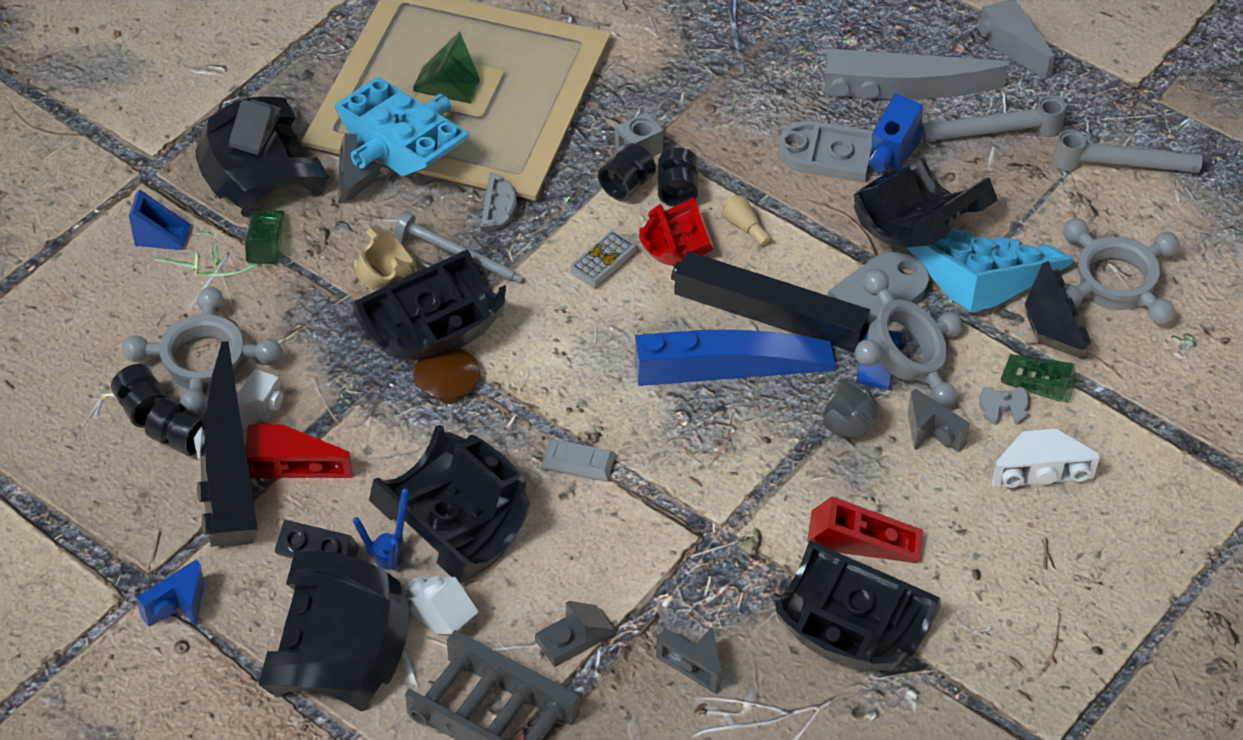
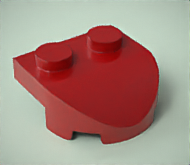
(675, 232)

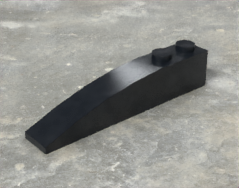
(223, 462)

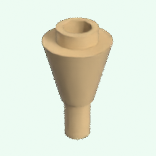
(740, 213)

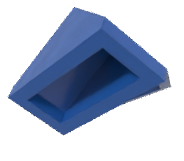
(155, 224)

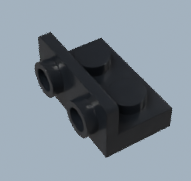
(303, 537)

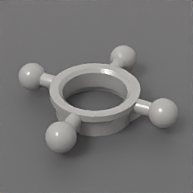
(1126, 250)
(194, 327)
(927, 332)

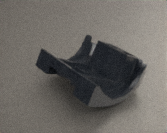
(248, 176)
(913, 208)
(430, 310)
(460, 501)
(854, 611)
(339, 631)

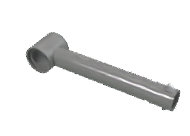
(1047, 120)
(1073, 149)

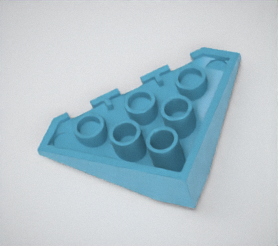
(985, 271)

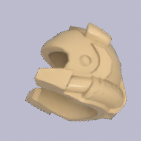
(383, 260)

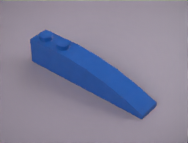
(726, 355)

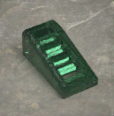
(264, 240)
(1048, 388)

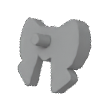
(993, 401)

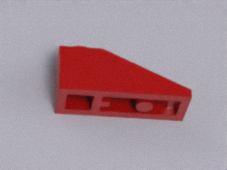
(288, 453)
(863, 532)

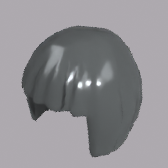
(851, 410)

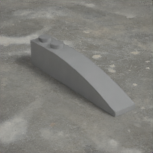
(909, 75)

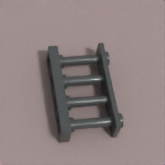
(495, 672)

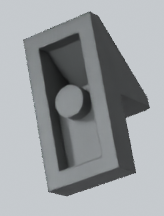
(253, 125)
(351, 177)
(933, 419)
(575, 633)
(696, 661)

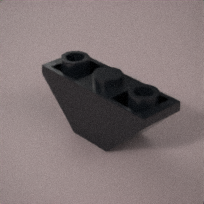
(1053, 315)

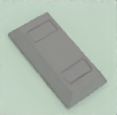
(578, 460)

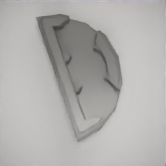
(499, 203)

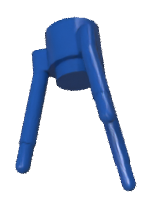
(387, 546)

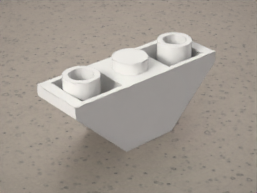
(1044, 459)

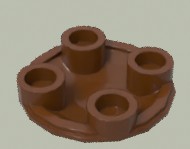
(447, 375)

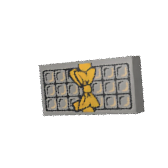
(603, 259)

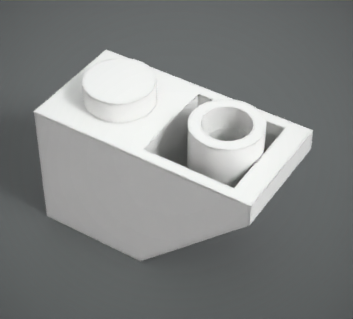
(439, 603)

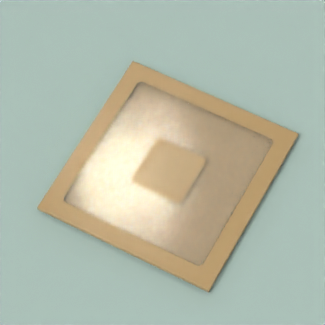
(527, 92)

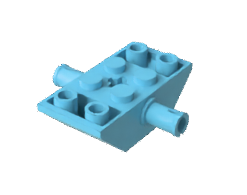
(398, 127)

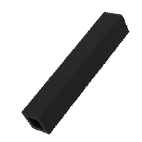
(770, 301)

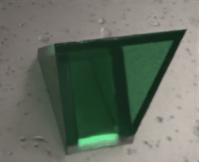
(449, 73)

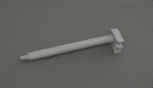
(407, 225)

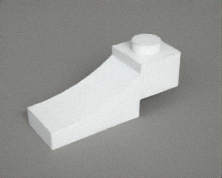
(256, 401)

